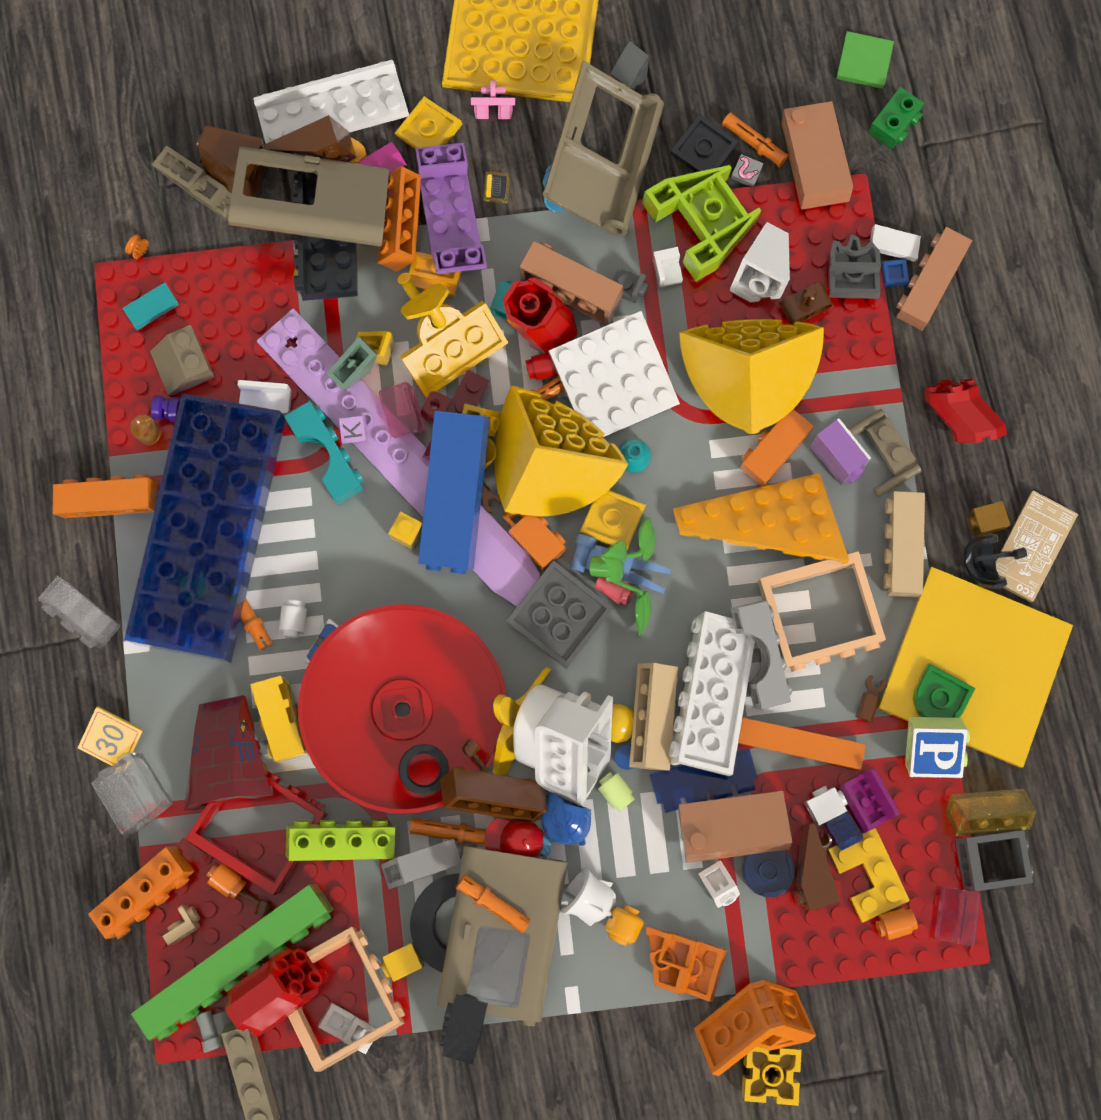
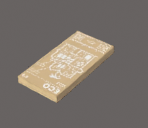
(1041, 531)

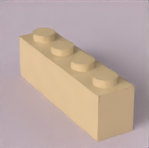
(905, 545)
(653, 716)

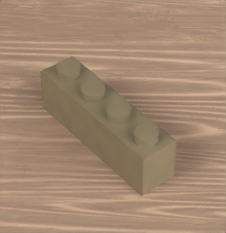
(249, 1074)

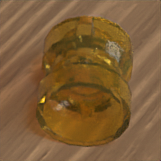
(141, 425)

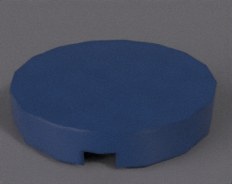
(769, 873)

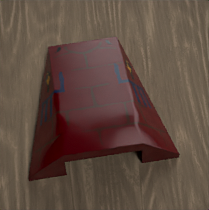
(225, 755)

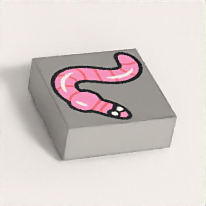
(747, 170)

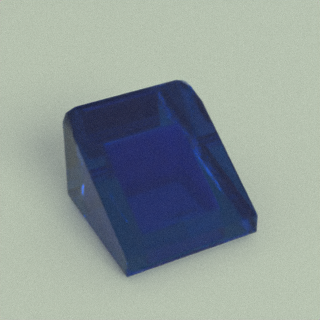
(844, 831)

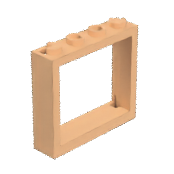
(845, 650)
(383, 987)

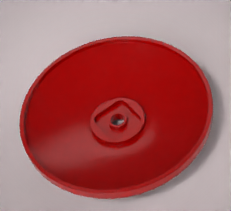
(390, 659)

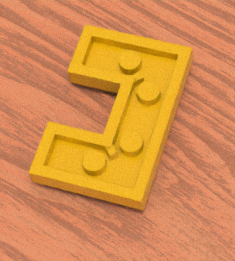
(887, 887)

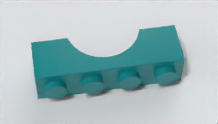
(339, 478)

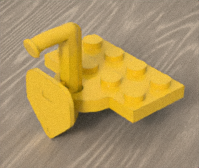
(453, 343)

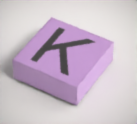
(353, 429)

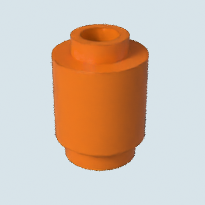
(225, 880)
(896, 923)

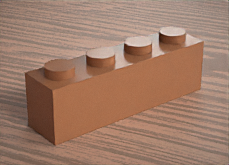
(934, 278)

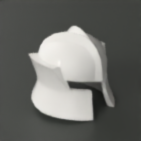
(593, 898)

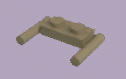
(890, 447)

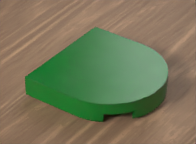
(941, 694)

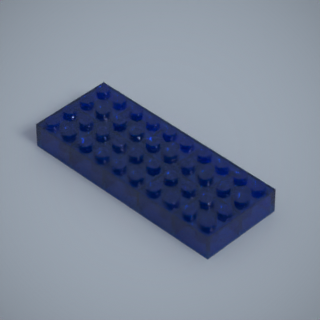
(205, 528)

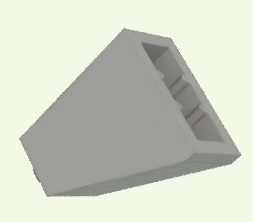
(421, 863)

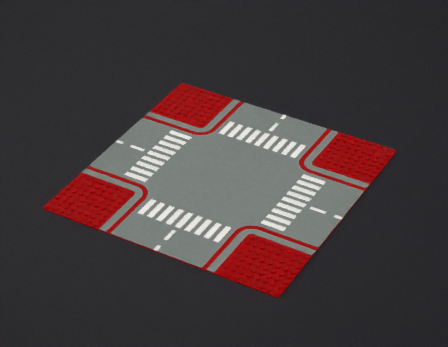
(348, 564)

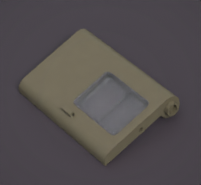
(490, 955)

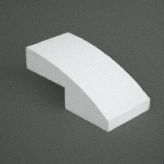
(345, 1025)

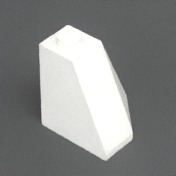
(764, 267)

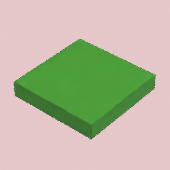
(865, 60)

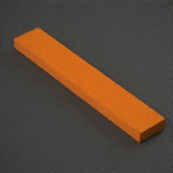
(801, 743)

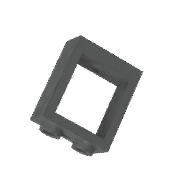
(971, 866)

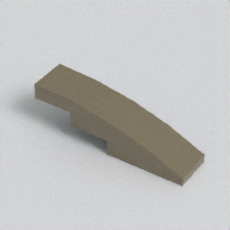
(193, 180)

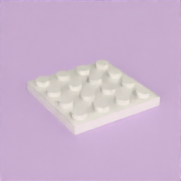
(615, 375)

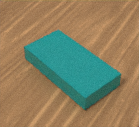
(150, 306)

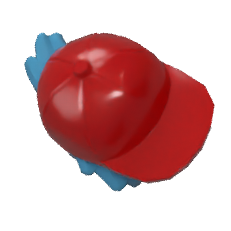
(516, 838)

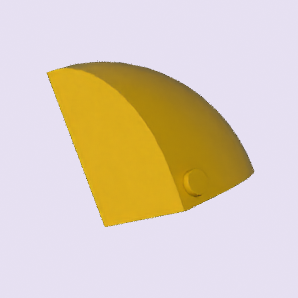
(752, 368)
(550, 457)

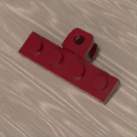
(468, 392)

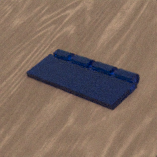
(694, 782)

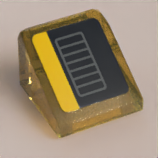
(496, 187)

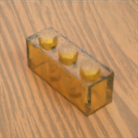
(990, 811)

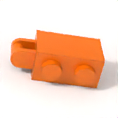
(536, 538)

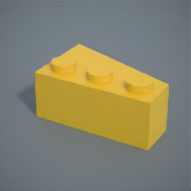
(279, 718)

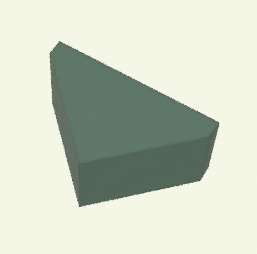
(353, 364)

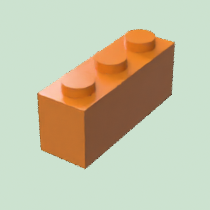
(775, 447)

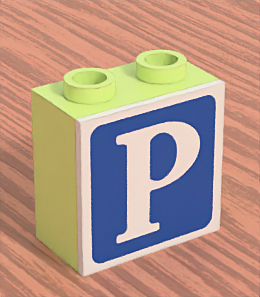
(936, 747)

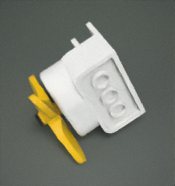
(555, 737)

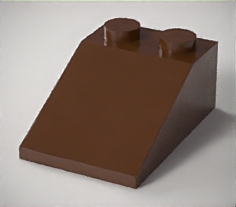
(318, 139)
(813, 876)

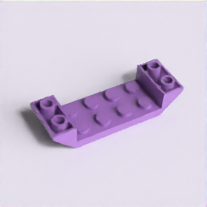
(449, 209)

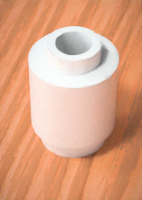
(293, 618)

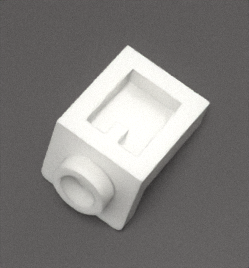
(719, 884)

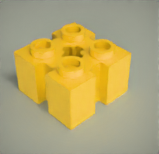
(781, 1086)

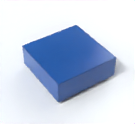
(895, 273)

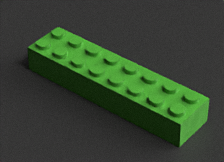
(226, 967)

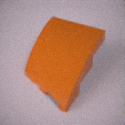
(685, 963)

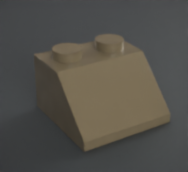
(181, 361)

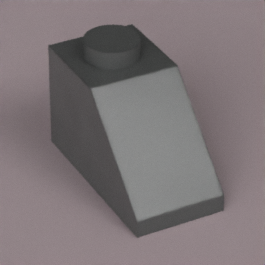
(631, 67)

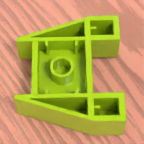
(710, 212)

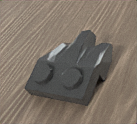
(854, 270)

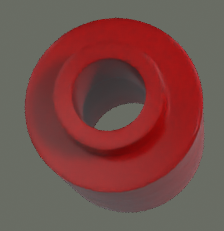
(541, 367)

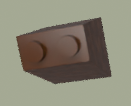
(220, 154)

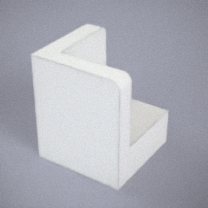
(667, 267)

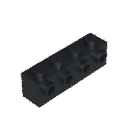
(463, 1028)

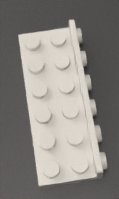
(351, 98)
(712, 695)

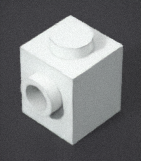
(825, 805)

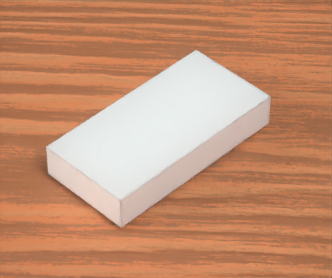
(895, 242)

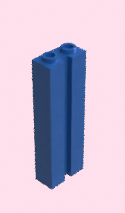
(454, 491)

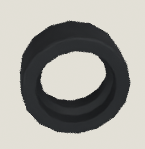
(407, 757)

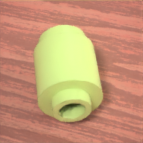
(616, 791)

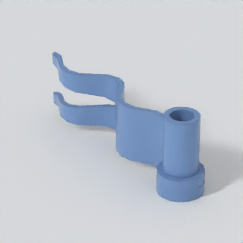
(586, 549)

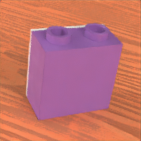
(840, 452)

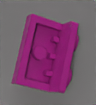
(869, 799)

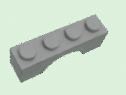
(769, 685)

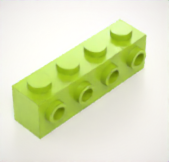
(340, 841)

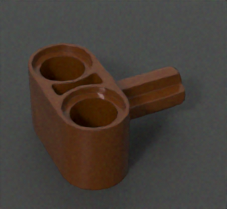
(806, 303)

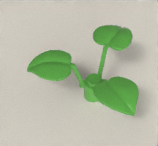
(612, 564)

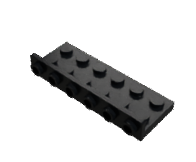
(323, 265)

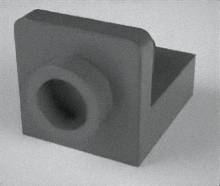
(632, 284)

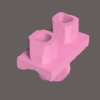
(505, 105)

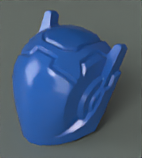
(566, 821)

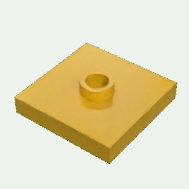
(428, 125)
(613, 518)

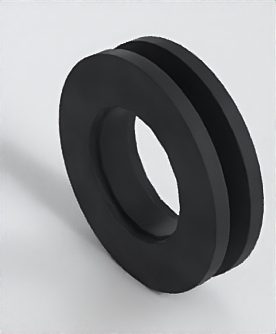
(423, 919)

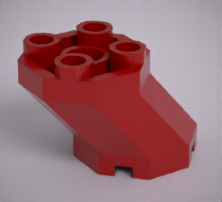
(539, 315)
(964, 411)
(273, 992)

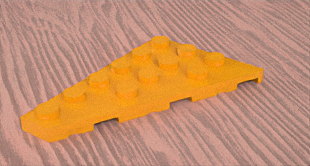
(778, 516)

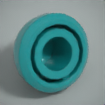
(637, 454)

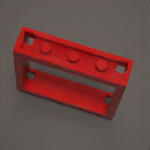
(234, 862)

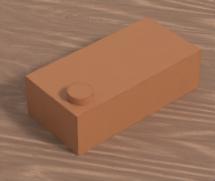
(816, 155)
(573, 283)
(734, 826)

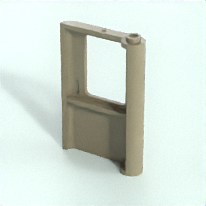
(585, 180)
(346, 203)

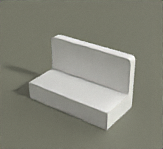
(266, 395)

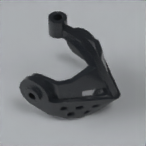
(989, 578)

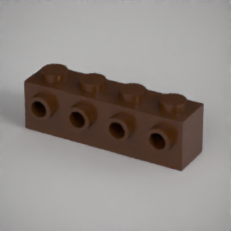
(493, 795)

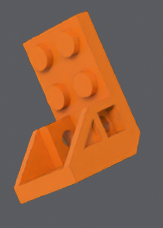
(755, 1017)

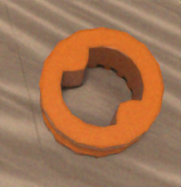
(136, 246)

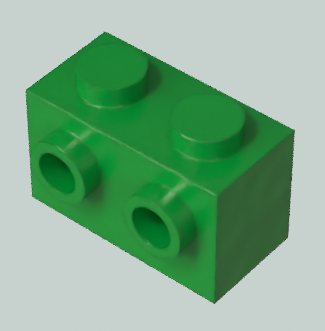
(896, 117)

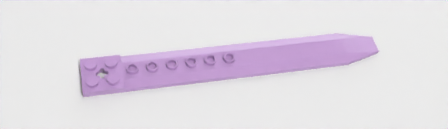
(400, 459)

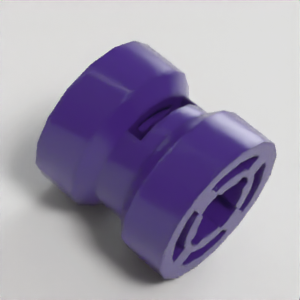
(164, 408)

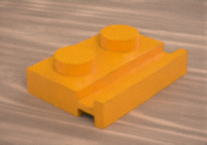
(425, 276)

